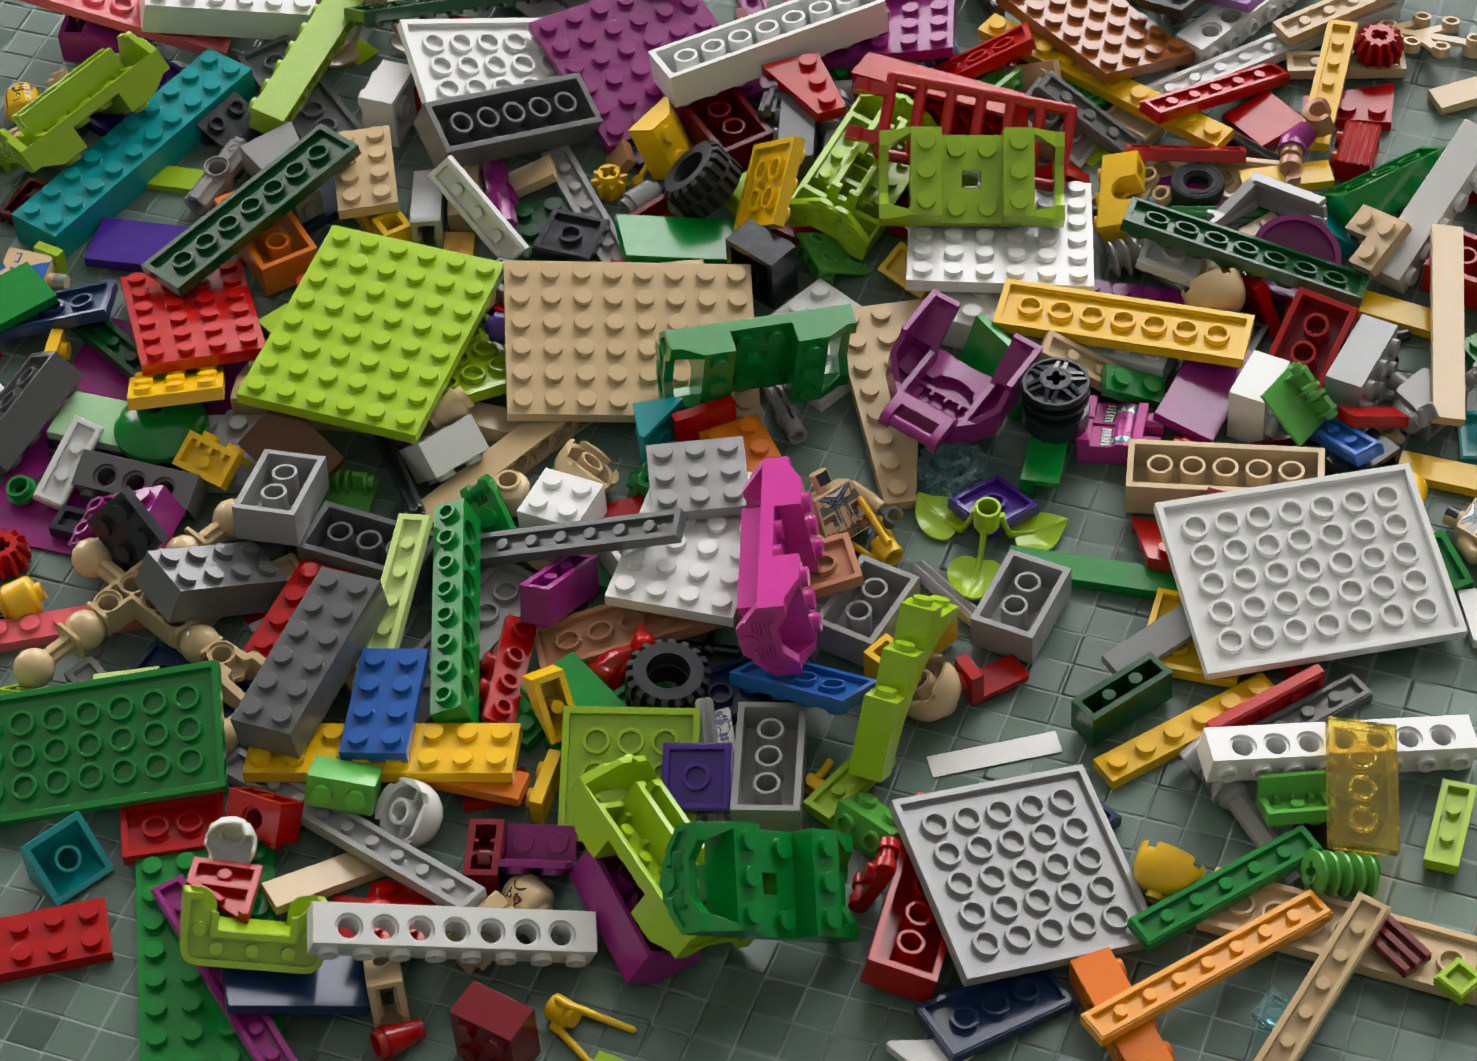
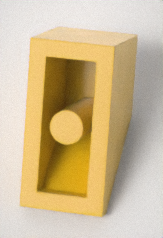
(548, 694)

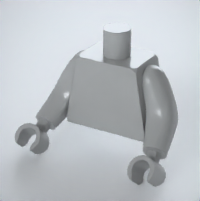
(1414, 399)

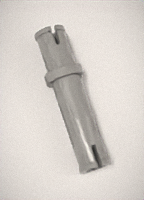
(786, 414)

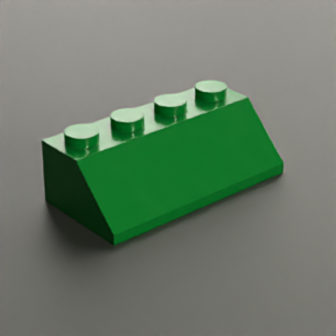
(1384, 187)

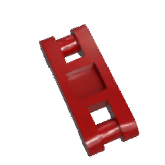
(874, 876)

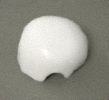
(231, 840)

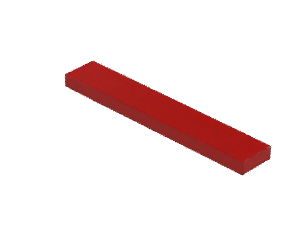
(1214, 92)

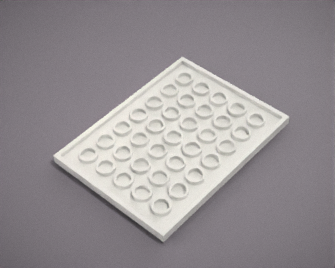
(1309, 571)

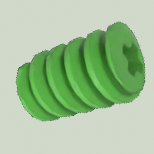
(1340, 872)

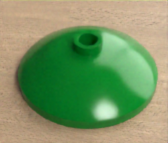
(158, 432)

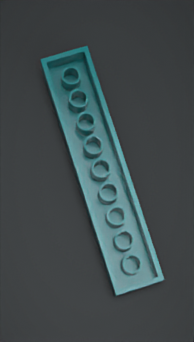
(131, 155)

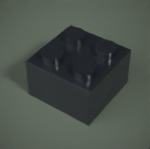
(771, 261)

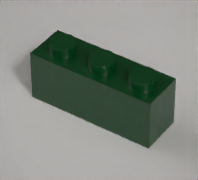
(1121, 699)

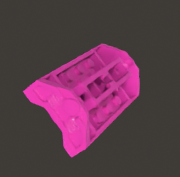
(775, 569)

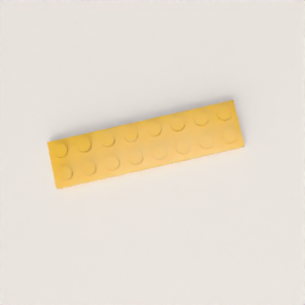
(1125, 323)
(437, 755)

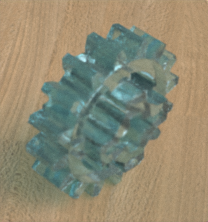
(954, 466)

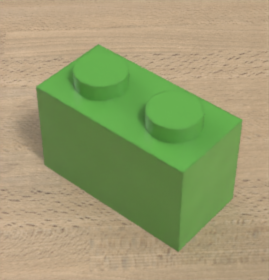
(343, 785)

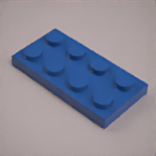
(815, 687)
(384, 704)

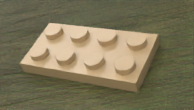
(369, 181)

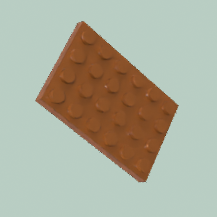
(1102, 36)

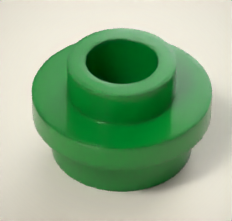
(20, 490)

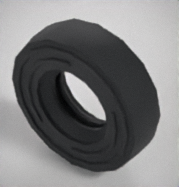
(1197, 172)

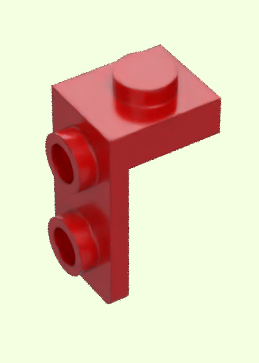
(989, 680)

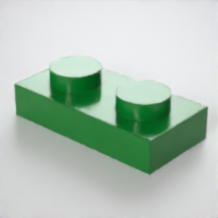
(1132, 385)

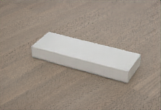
(56, 484)

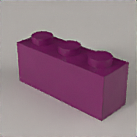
(558, 589)

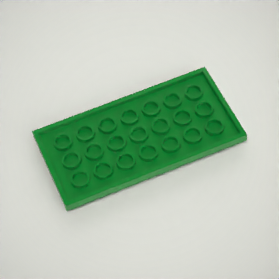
(112, 743)
(175, 1006)

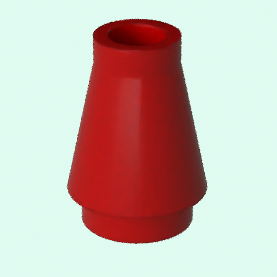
(394, 1038)

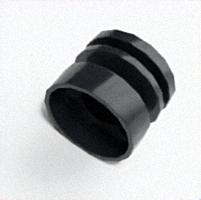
(1056, 400)

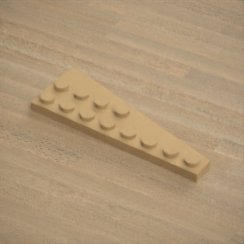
(889, 450)

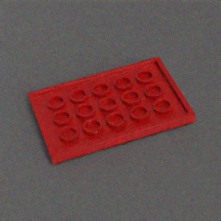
(199, 330)

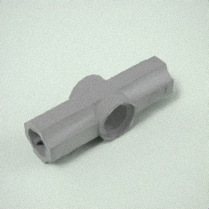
(217, 177)

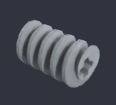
(1123, 254)

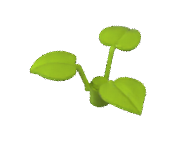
(973, 575)

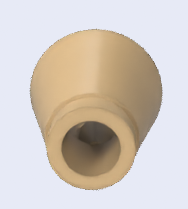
(451, 407)

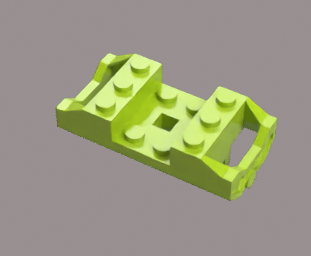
(96, 84)
(948, 162)
(842, 184)
(638, 834)

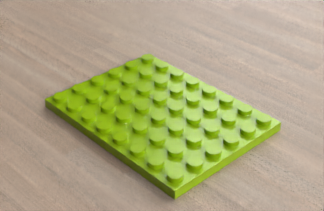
(372, 334)

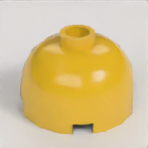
(1164, 870)

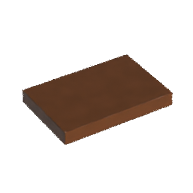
(289, 434)

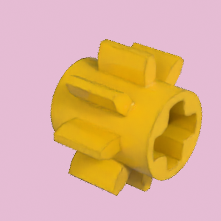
(609, 182)

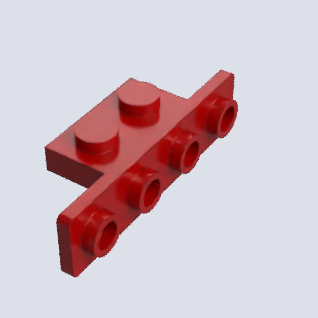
(504, 671)

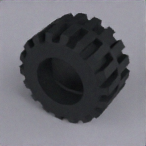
(702, 180)
(666, 663)

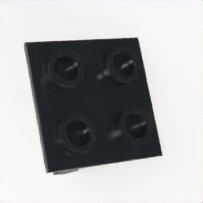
(226, 122)

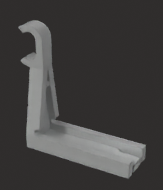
(1271, 195)

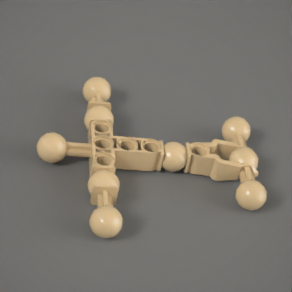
(124, 602)

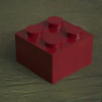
(493, 1026)

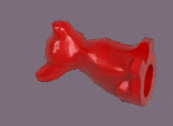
(612, 664)

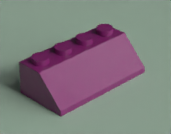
(613, 894)

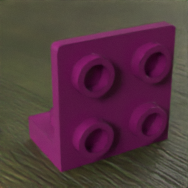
(540, 846)

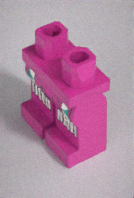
(1112, 427)

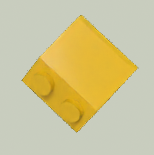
(660, 138)

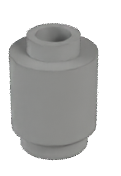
(639, 196)

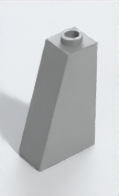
(268, 147)
(428, 211)

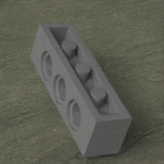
(97, 468)

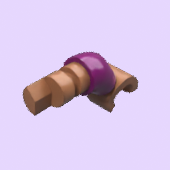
(1299, 138)

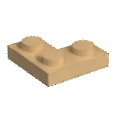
(1381, 238)

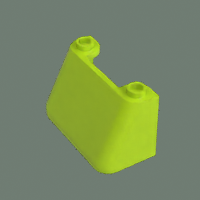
(228, 943)

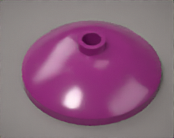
(1303, 235)

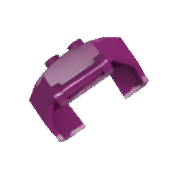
(939, 395)

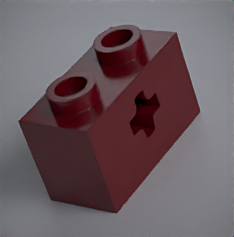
(484, 847)

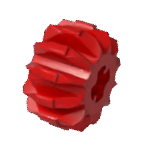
(1378, 46)
(14, 554)

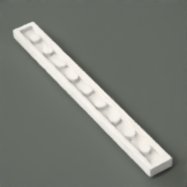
(1255, 53)

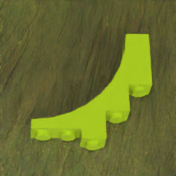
(901, 664)

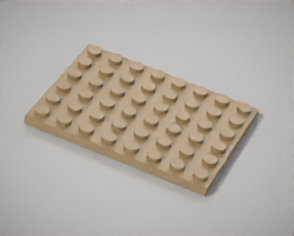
(588, 333)

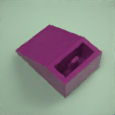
(83, 38)
(156, 499)

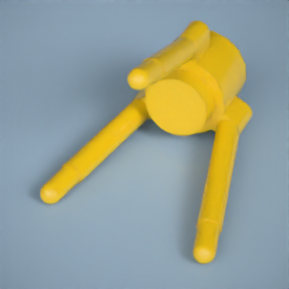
(884, 545)
(567, 1013)

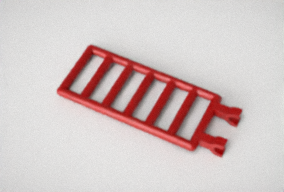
(953, 89)

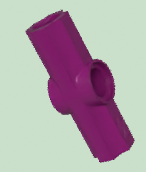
(499, 190)

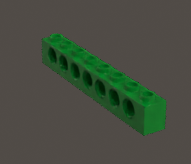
(455, 614)

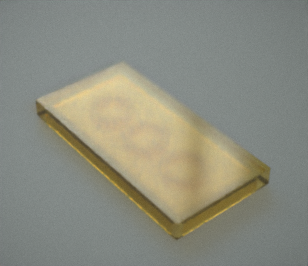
(1362, 786)

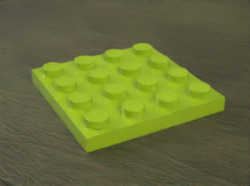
(608, 733)

